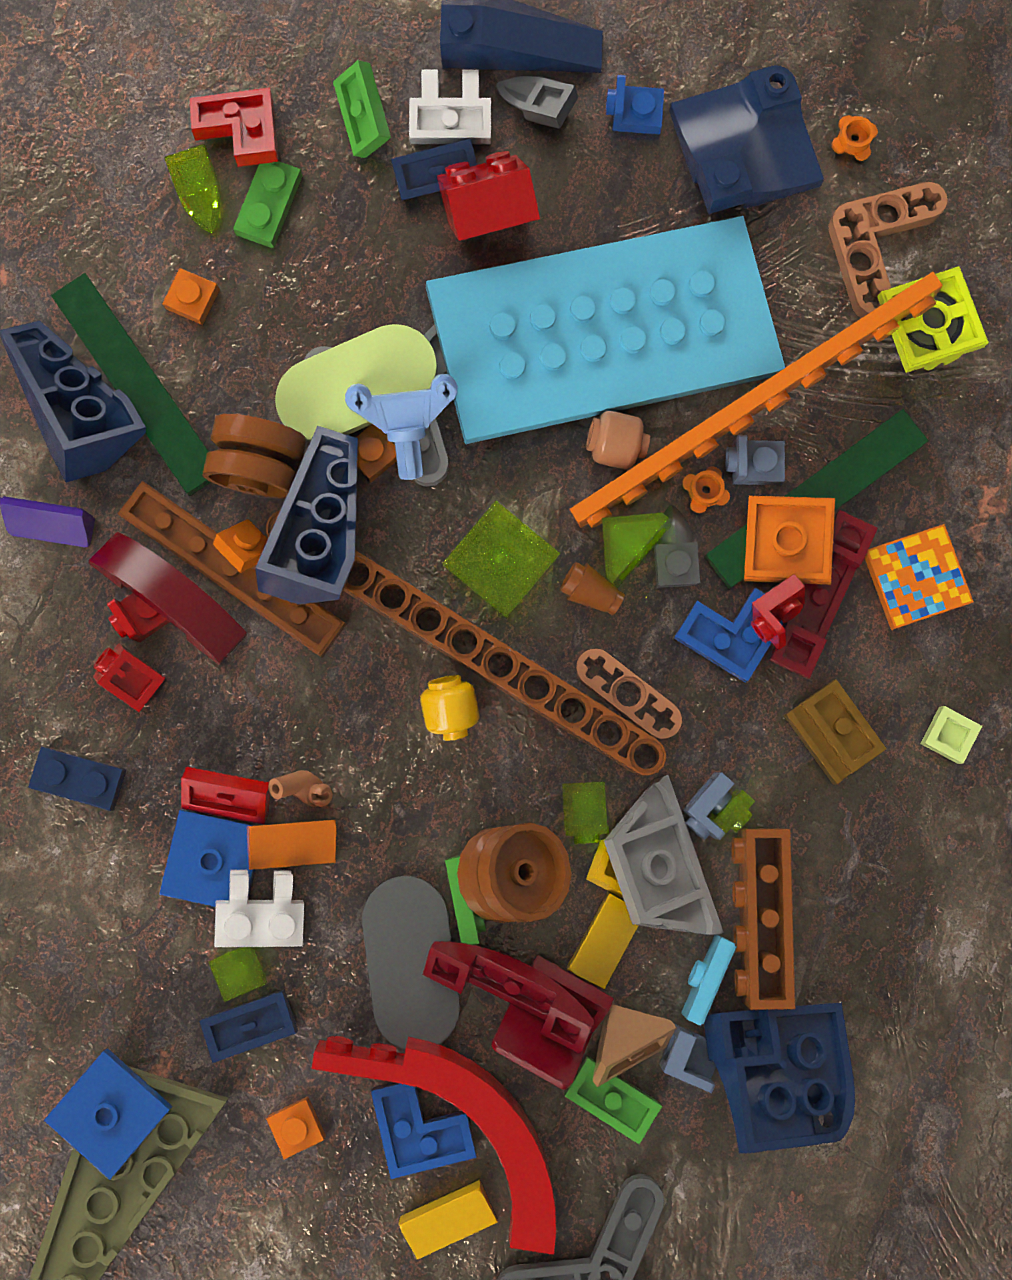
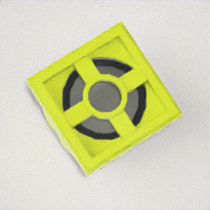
(932, 336)

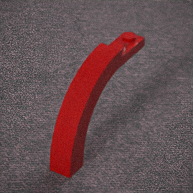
(484, 1102)

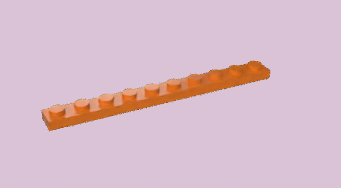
(769, 394)

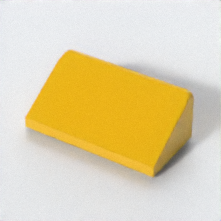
(603, 942)
(447, 1219)

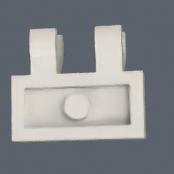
(449, 119)
(259, 922)

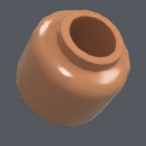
(617, 440)

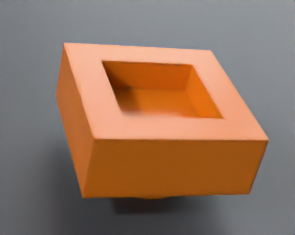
(191, 296)
(374, 453)
(241, 544)
(296, 1127)

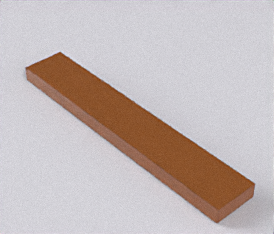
(194, 542)

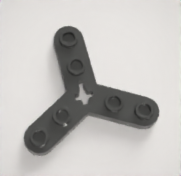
(619, 1243)

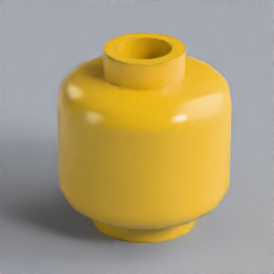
(449, 707)

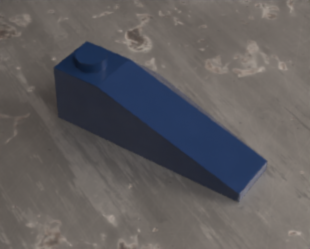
(515, 38)
(76, 411)
(316, 527)

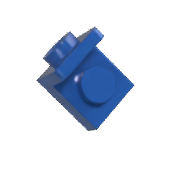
(635, 108)

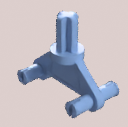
(404, 417)

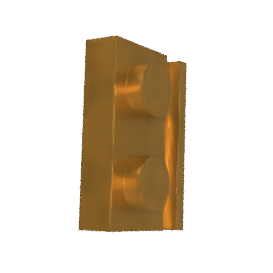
(835, 732)

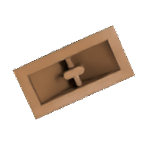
(627, 1040)

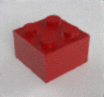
(488, 195)

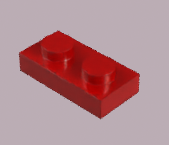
(225, 795)

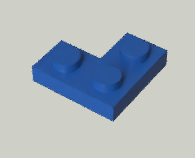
(725, 643)
(417, 1143)

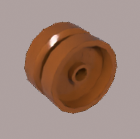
(253, 455)
(514, 873)

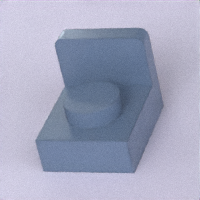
(756, 462)
(710, 798)

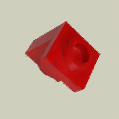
(777, 605)
(135, 618)
(126, 676)

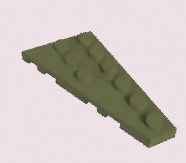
(99, 1214)

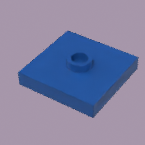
(202, 857)
(108, 1113)

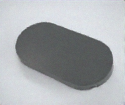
(398, 930)

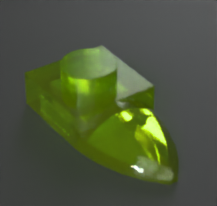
(196, 185)

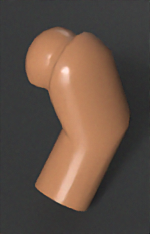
(303, 786)

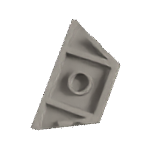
(660, 866)

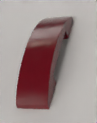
(170, 594)
(809, 628)
(515, 982)

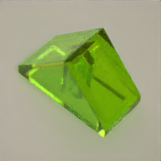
(629, 541)

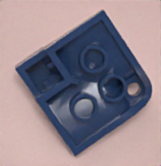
(747, 141)
(784, 1074)

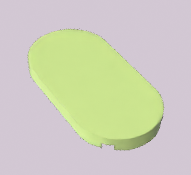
(383, 360)

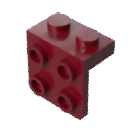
(520, 1031)

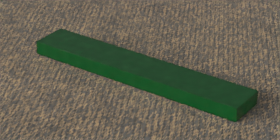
(132, 374)
(839, 480)

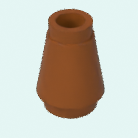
(591, 589)

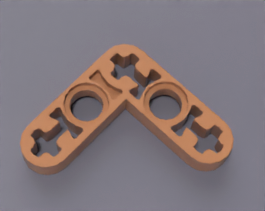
(870, 227)

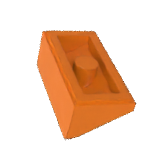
(291, 844)

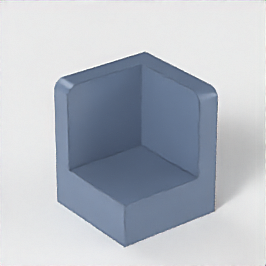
(688, 1059)

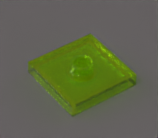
(500, 559)

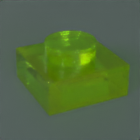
(735, 813)
(237, 972)

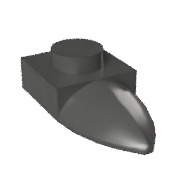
(539, 98)
(676, 554)

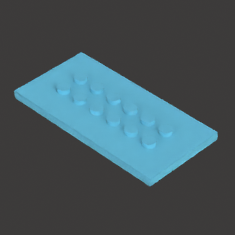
(604, 328)

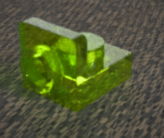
(584, 811)

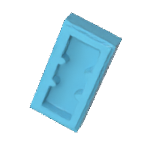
(706, 979)

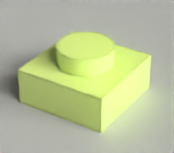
(951, 735)

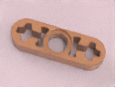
(647, 721)

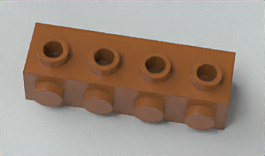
(765, 918)

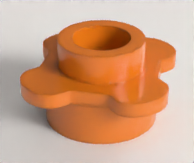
(859, 127)
(711, 478)

